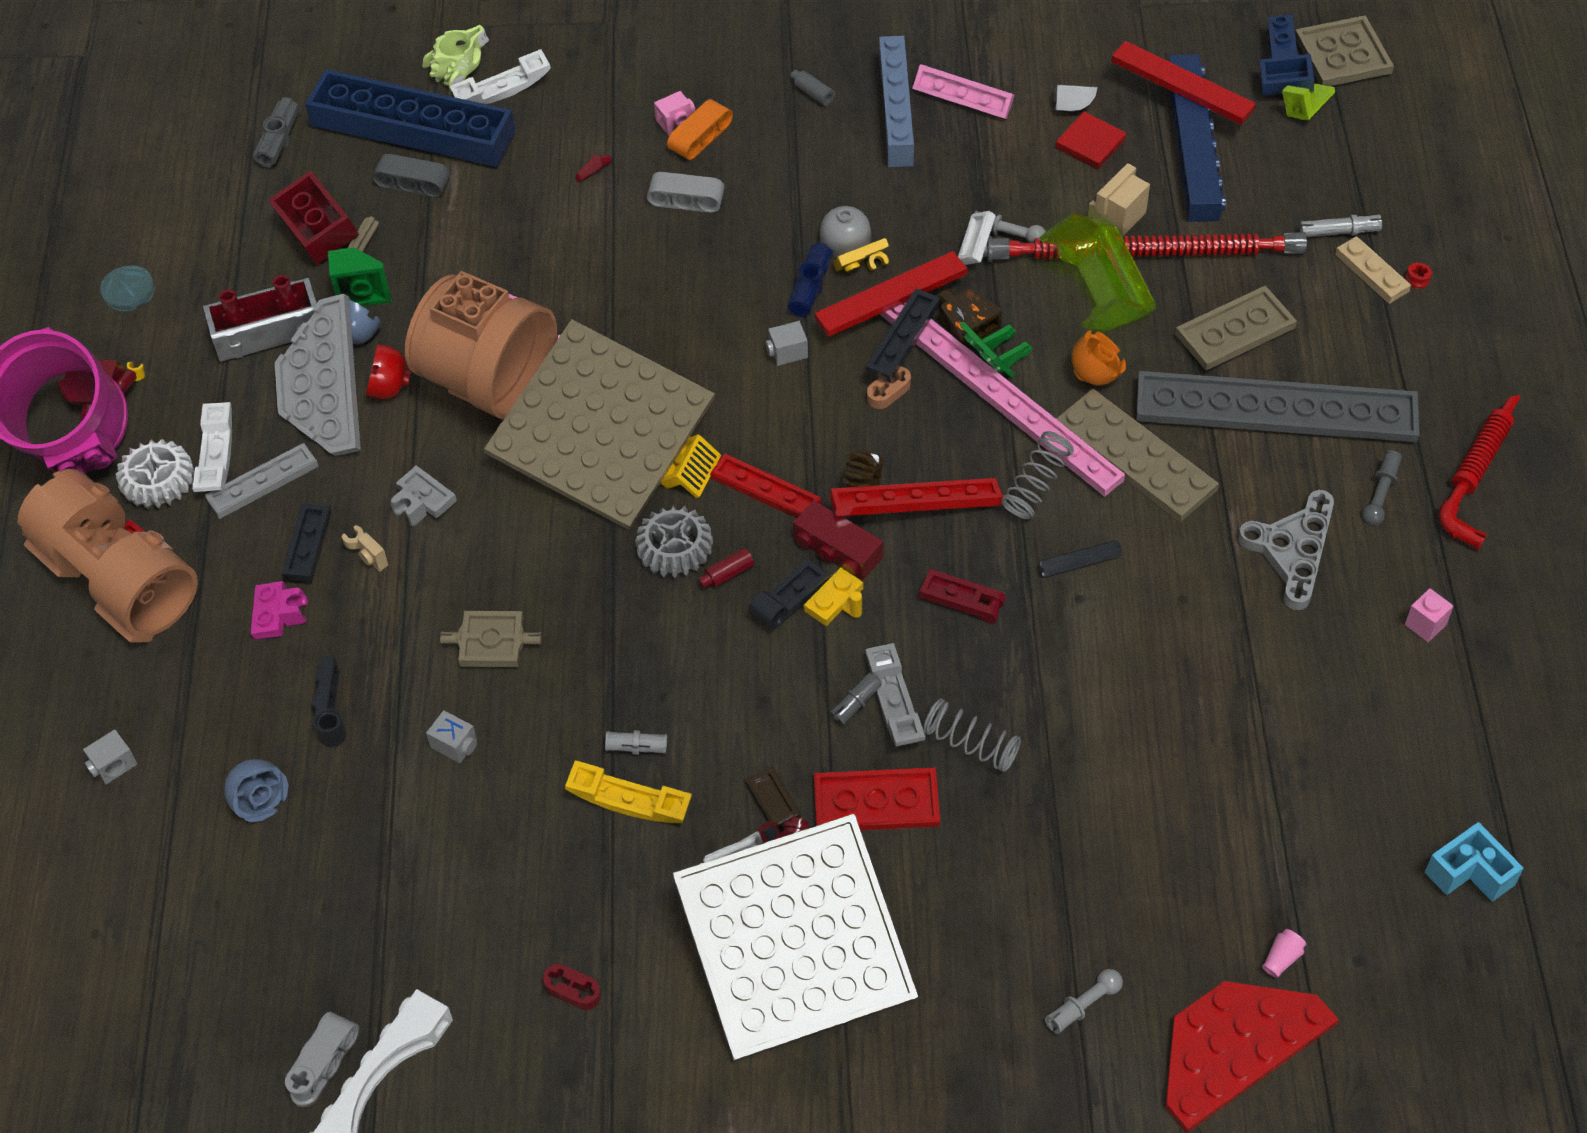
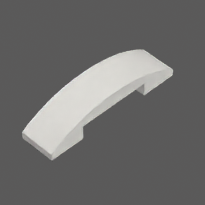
(505, 84)
(215, 447)

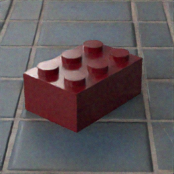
(313, 217)

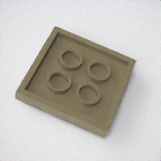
(1344, 51)

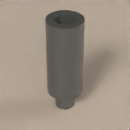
(813, 87)

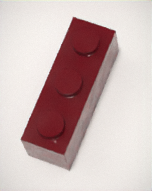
(838, 540)

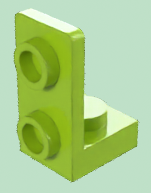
(1304, 104)

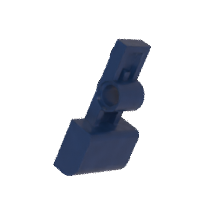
(1285, 64)

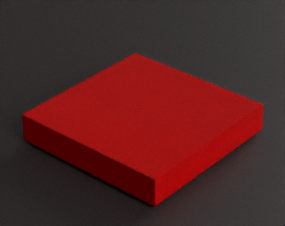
(1091, 140)

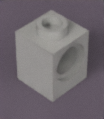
(109, 757)

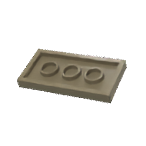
(1235, 327)

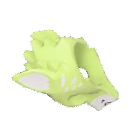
(452, 61)

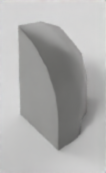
(1073, 97)

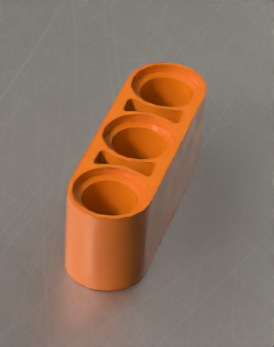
(700, 129)

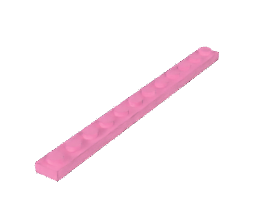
(1014, 404)

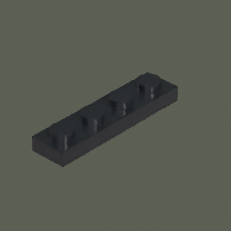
(903, 335)

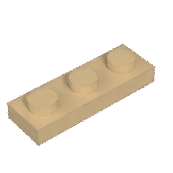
(1373, 269)

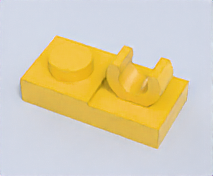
(851, 260)

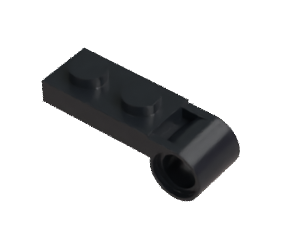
(789, 595)
(324, 703)

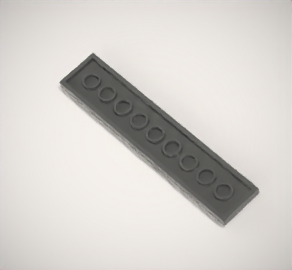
(1278, 406)

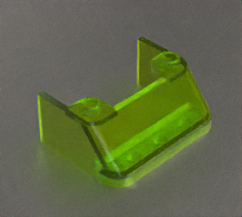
(1106, 268)

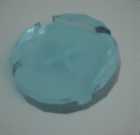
(127, 288)

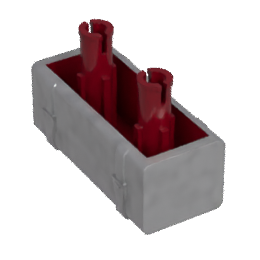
(259, 318)

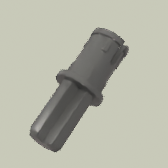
(856, 698)

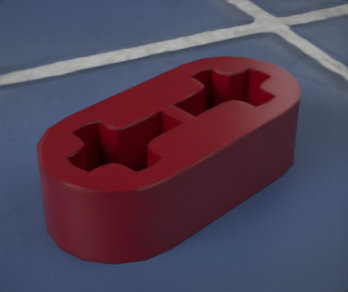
(569, 992)

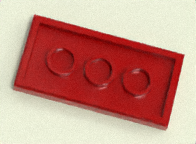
(879, 798)

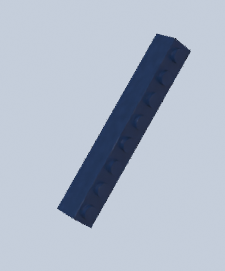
(1196, 150)

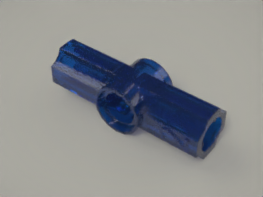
(810, 279)

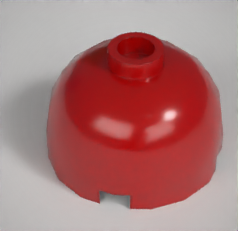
(387, 373)

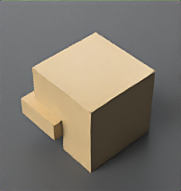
(1121, 200)

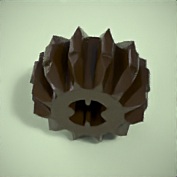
(863, 469)

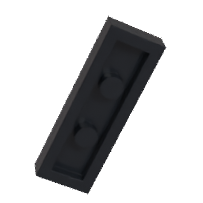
(306, 543)

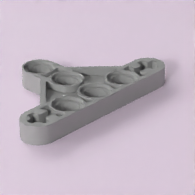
(1296, 533)

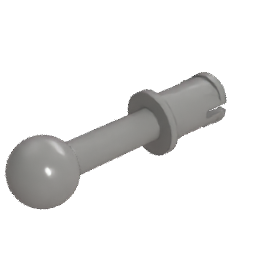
(1029, 233)
(1108, 983)

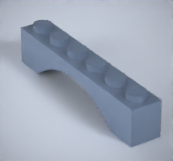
(896, 101)

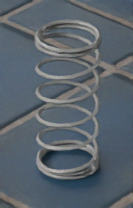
(1065, 443)
(1005, 760)

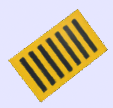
(692, 466)

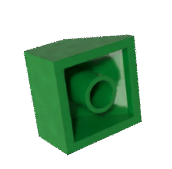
(358, 277)

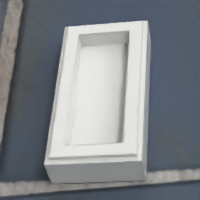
(976, 237)

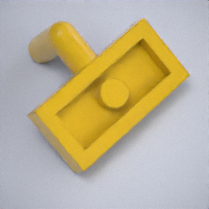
(837, 594)

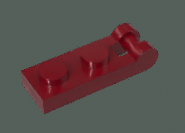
(962, 595)

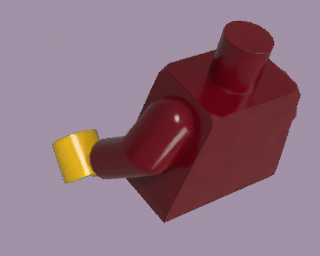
(79, 386)

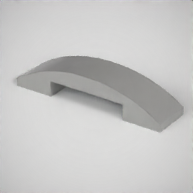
(893, 696)

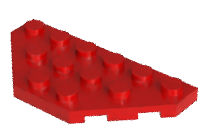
(1235, 1041)

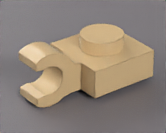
(370, 551)

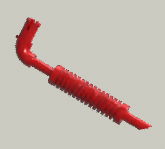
(1472, 471)

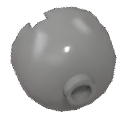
(845, 230)

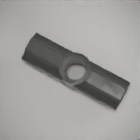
(276, 132)

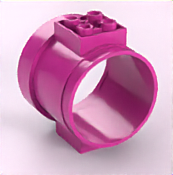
(28, 364)

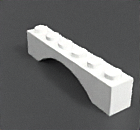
(415, 1029)

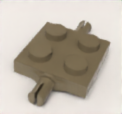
(490, 638)

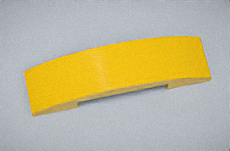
(627, 797)

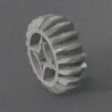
(676, 550)

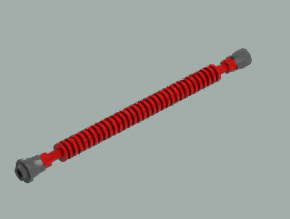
(1288, 243)

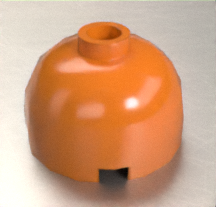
(1096, 359)

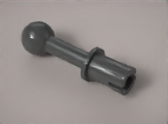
(1374, 513)

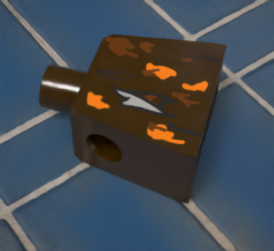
(971, 308)

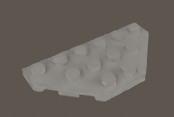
(319, 378)

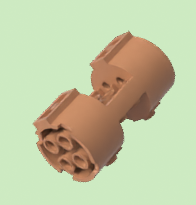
(131, 576)

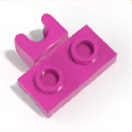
(274, 607)

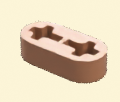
(891, 390)

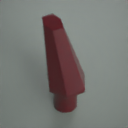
(593, 166)

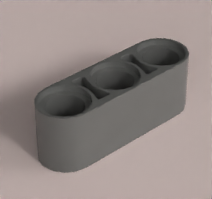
(411, 175)

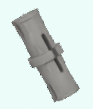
(636, 742)

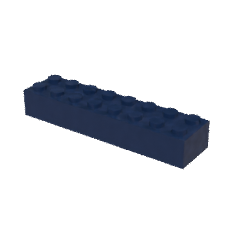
(411, 117)

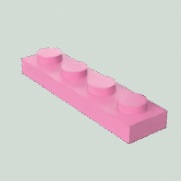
(963, 91)

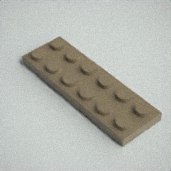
(1140, 455)

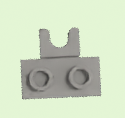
(420, 494)

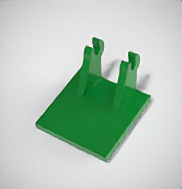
(988, 344)

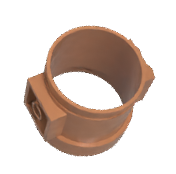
(478, 341)

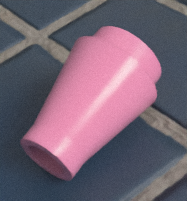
(1284, 952)

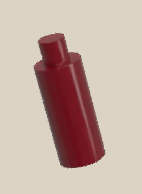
(726, 568)

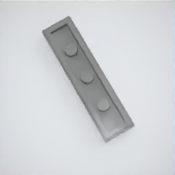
(261, 480)

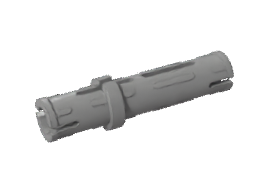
(1350, 225)

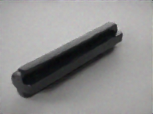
(1080, 558)

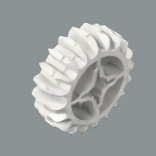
(155, 474)

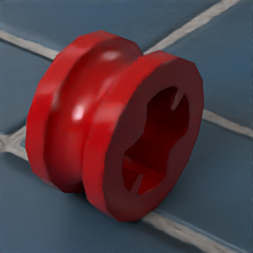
(1415, 280)

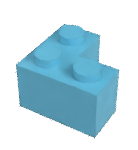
(1474, 857)

